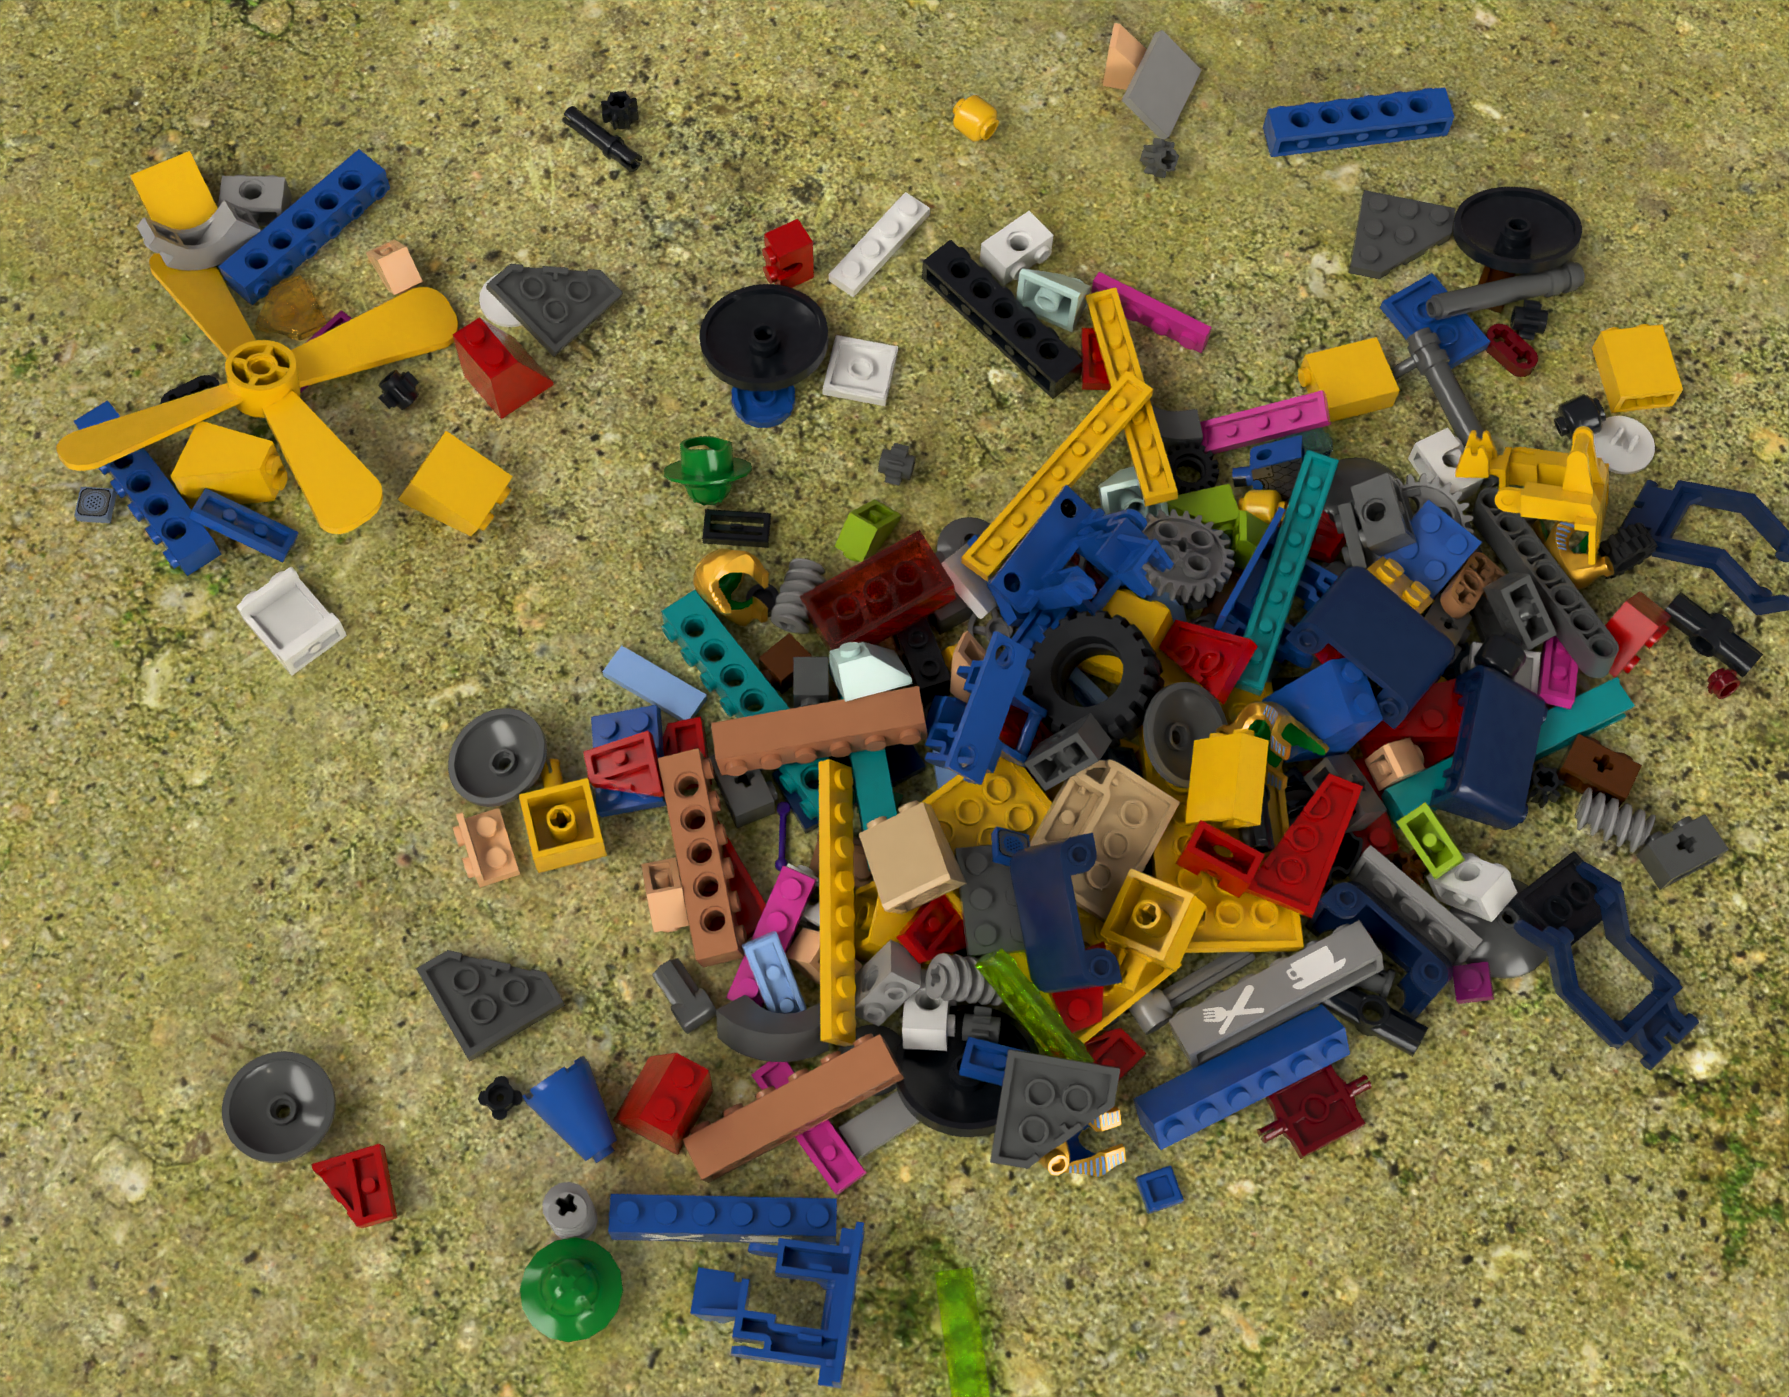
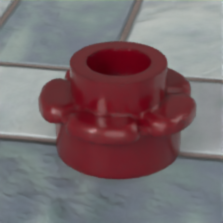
(1723, 683)

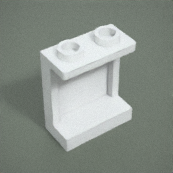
(290, 620)

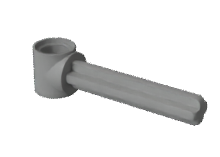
(1156, 1006)

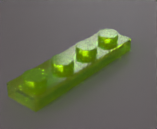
(1030, 1007)
(961, 1333)

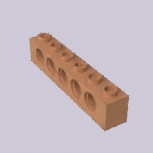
(677, 774)

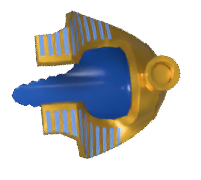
(1074, 1158)

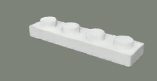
(879, 244)

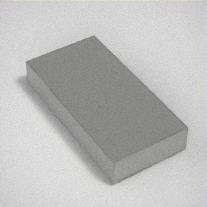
(877, 1126)

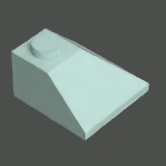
(1053, 297)
(1123, 492)
(866, 670)

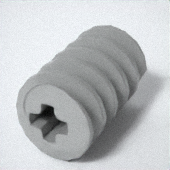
(789, 611)
(1613, 820)
(959, 980)
(566, 1198)

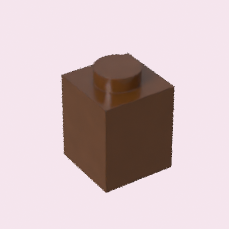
(778, 662)

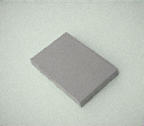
(1161, 85)

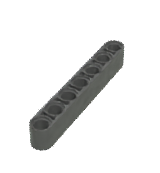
(1571, 615)

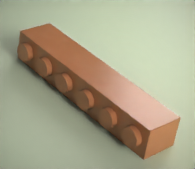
(819, 731)
(792, 1108)

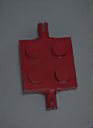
(1315, 1111)

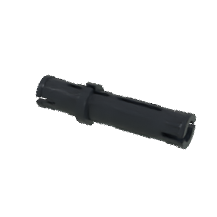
(611, 145)

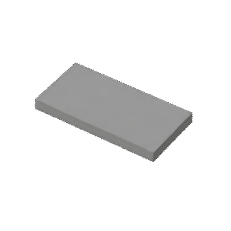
(1415, 906)

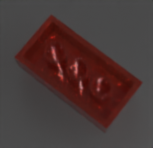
(880, 595)

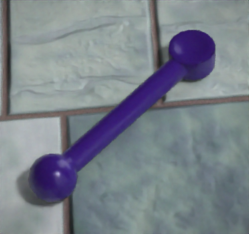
(783, 811)

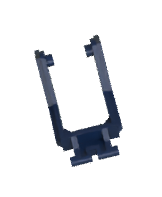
(1663, 511)
(1654, 1015)

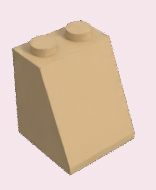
(910, 858)

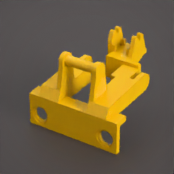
(1554, 483)

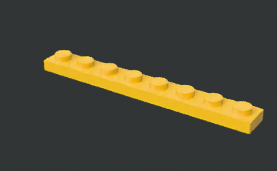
(1142, 430)
(1061, 469)
(836, 904)

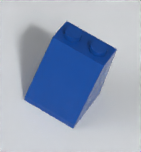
(1332, 704)

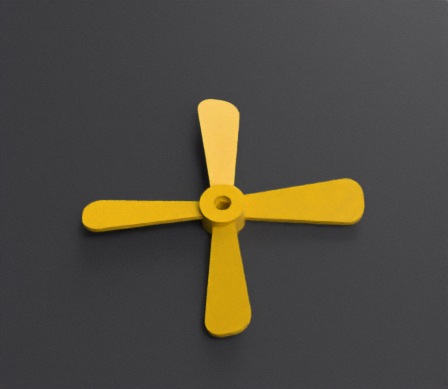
(267, 382)

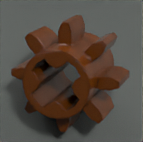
(1409, 864)

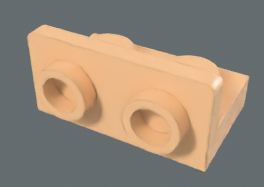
(487, 846)

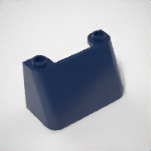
(1379, 637)
(1492, 749)
(1051, 916)
(1425, 965)

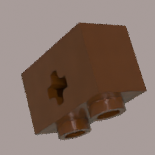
(1581, 764)

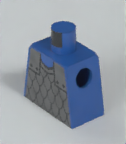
(1273, 466)

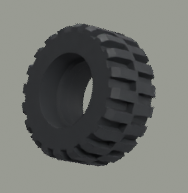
(1079, 640)

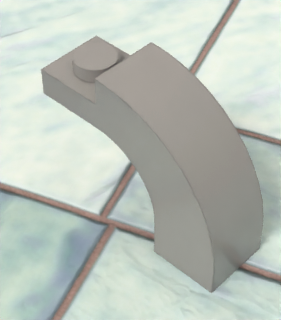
(202, 245)

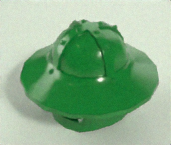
(707, 472)
(571, 1289)

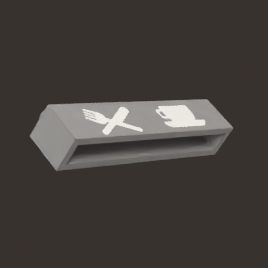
(1276, 993)

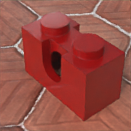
(788, 255)
(1233, 873)

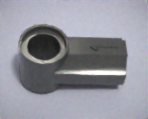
(688, 1002)

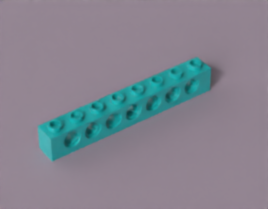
(692, 615)

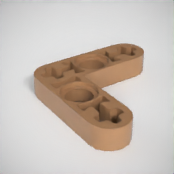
(1469, 585)

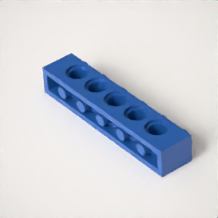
(1358, 121)
(322, 210)
(196, 545)

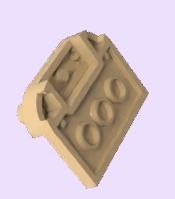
(1126, 825)

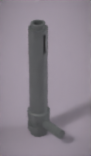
(1508, 290)
(1435, 366)

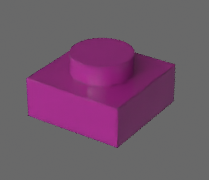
(1473, 982)

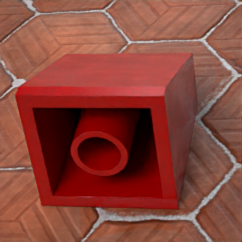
(499, 367)
(666, 1100)

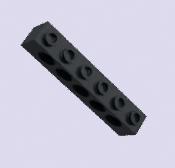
(1050, 375)

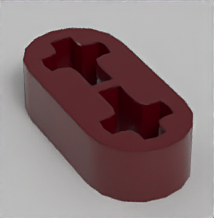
(1510, 350)

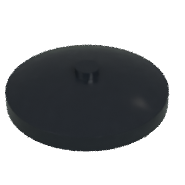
(1517, 230)
(764, 337)
(944, 1098)

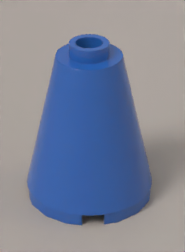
(575, 1110)

